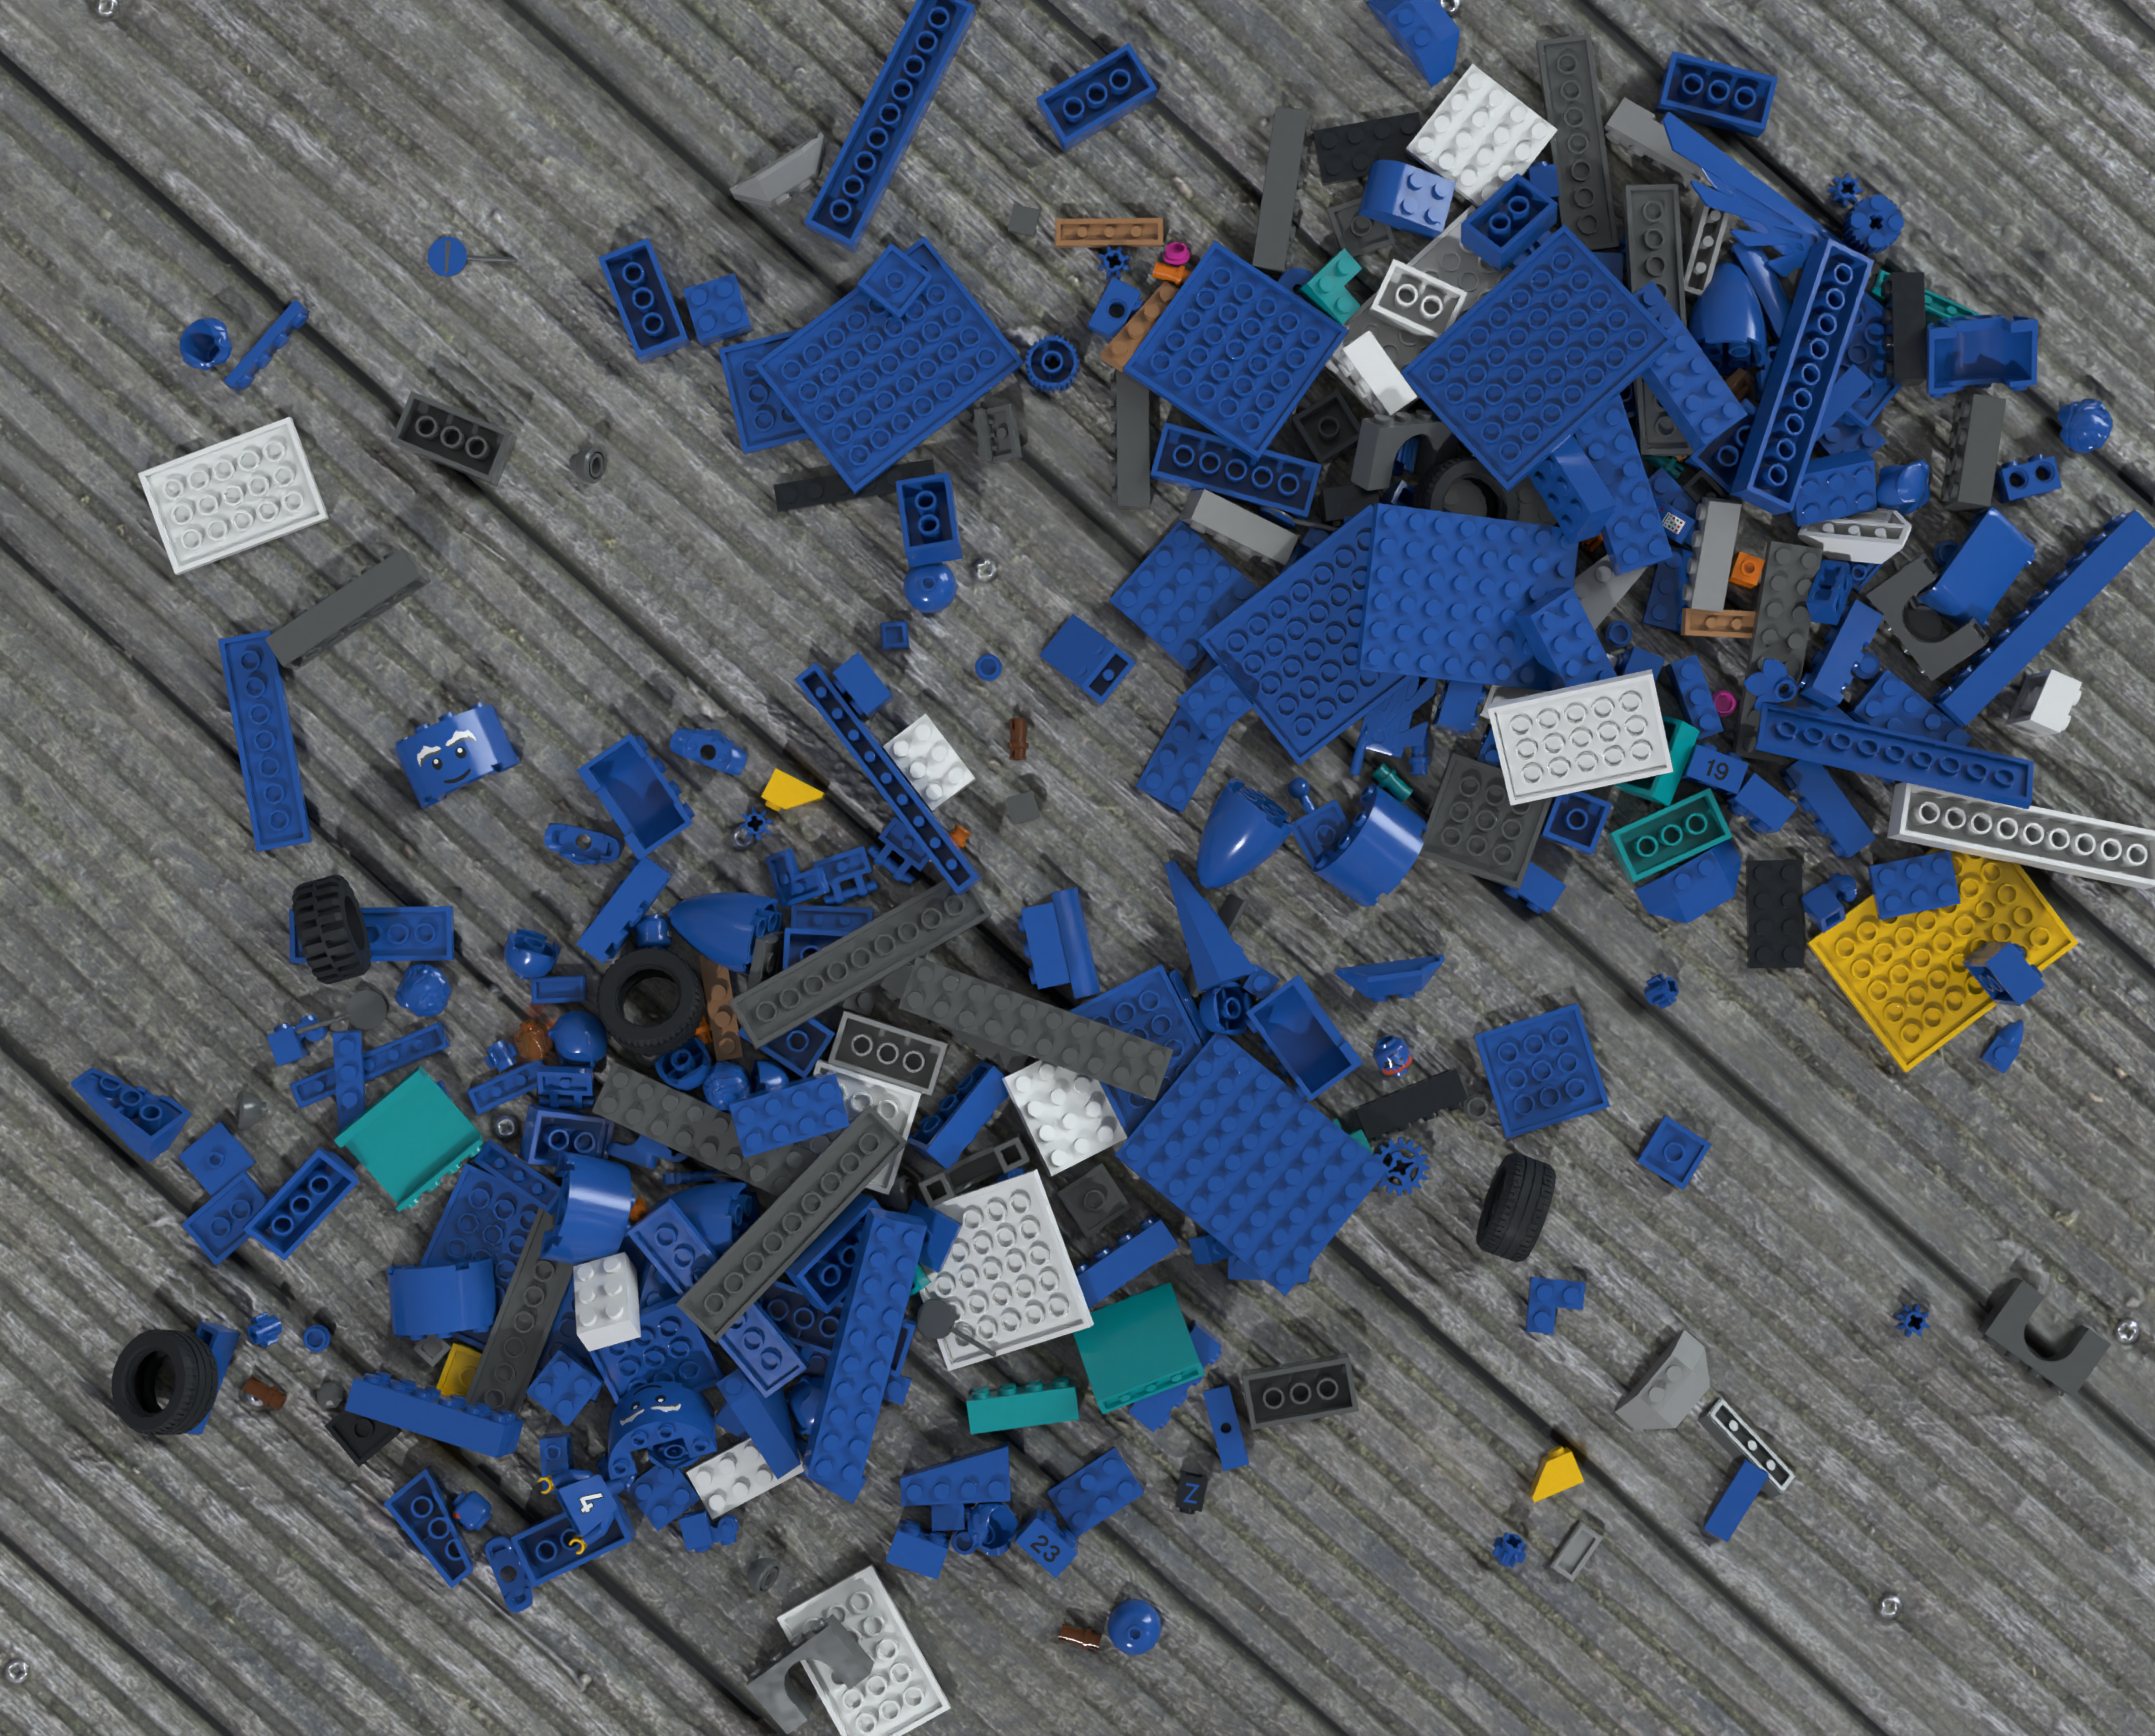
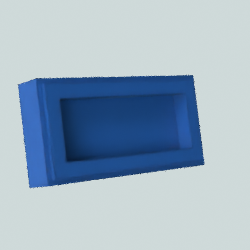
(559, 989)

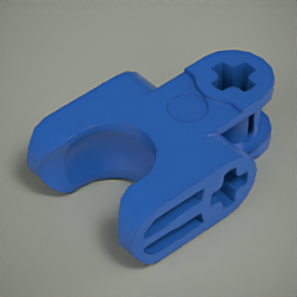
(644, 1152)

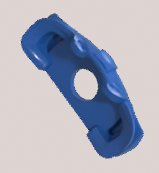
(727, 758)
(563, 838)
(517, 1592)

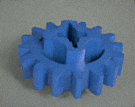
(1412, 1161)

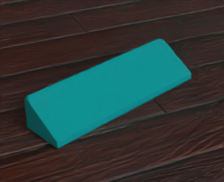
(1935, 305)

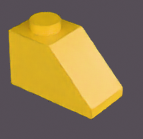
(788, 792)
(1555, 1473)

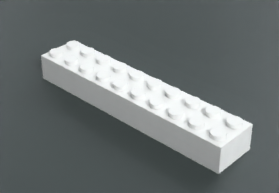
(2024, 836)

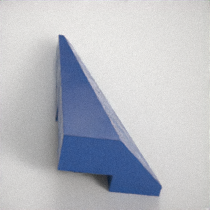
(1210, 947)

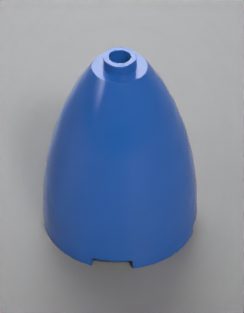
(1729, 314)
(1239, 834)
(726, 925)
(717, 1211)

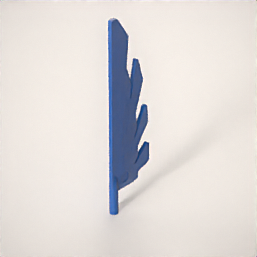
(1746, 196)
(1388, 724)

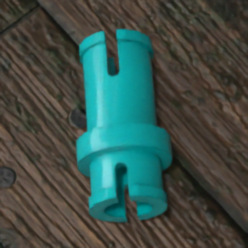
(1667, 463)
(1388, 779)

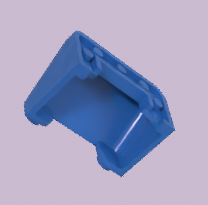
(1979, 570)

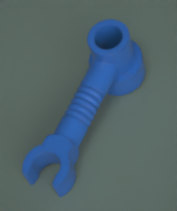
(688, 1177)

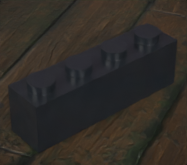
(1904, 329)
(1410, 1104)

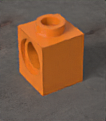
(1745, 570)

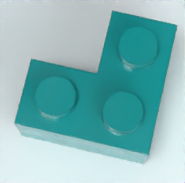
(1327, 290)

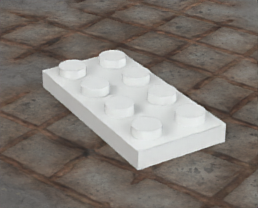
(734, 1477)

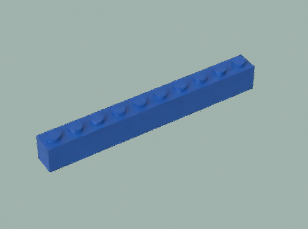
(888, 779)

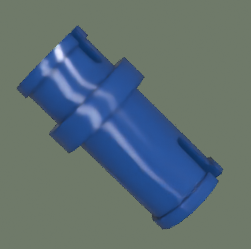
(1419, 759)

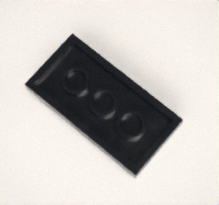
(1350, 149)
(1774, 914)

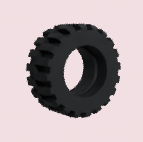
(331, 929)

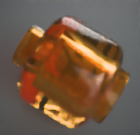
(533, 1040)

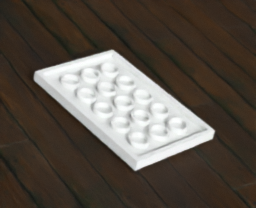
(233, 496)
(1580, 737)
(901, 1685)

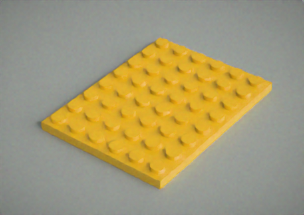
(1909, 967)

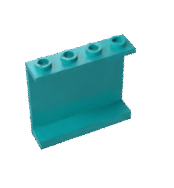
(411, 1138)
(1137, 1349)

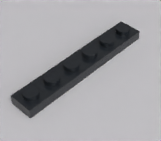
(834, 490)

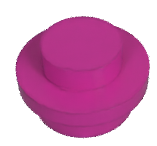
(1176, 254)
(1724, 702)

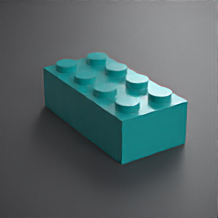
(1669, 835)
(1023, 1405)

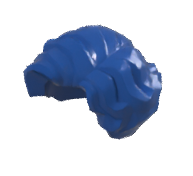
(205, 344)
(2085, 425)
(423, 990)
(726, 1082)
(992, 1527)

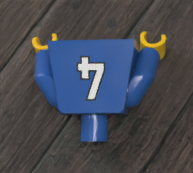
(586, 1502)

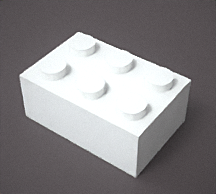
(1417, 302)
(1376, 376)
(2044, 703)
(929, 762)
(606, 1301)

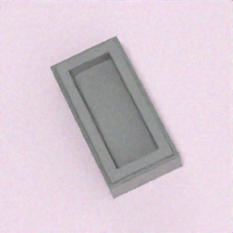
(1576, 1551)

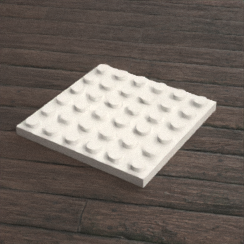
(1006, 1272)

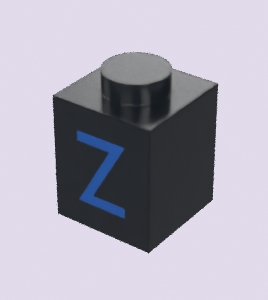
(1190, 1492)

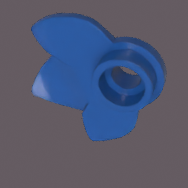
(1767, 684)

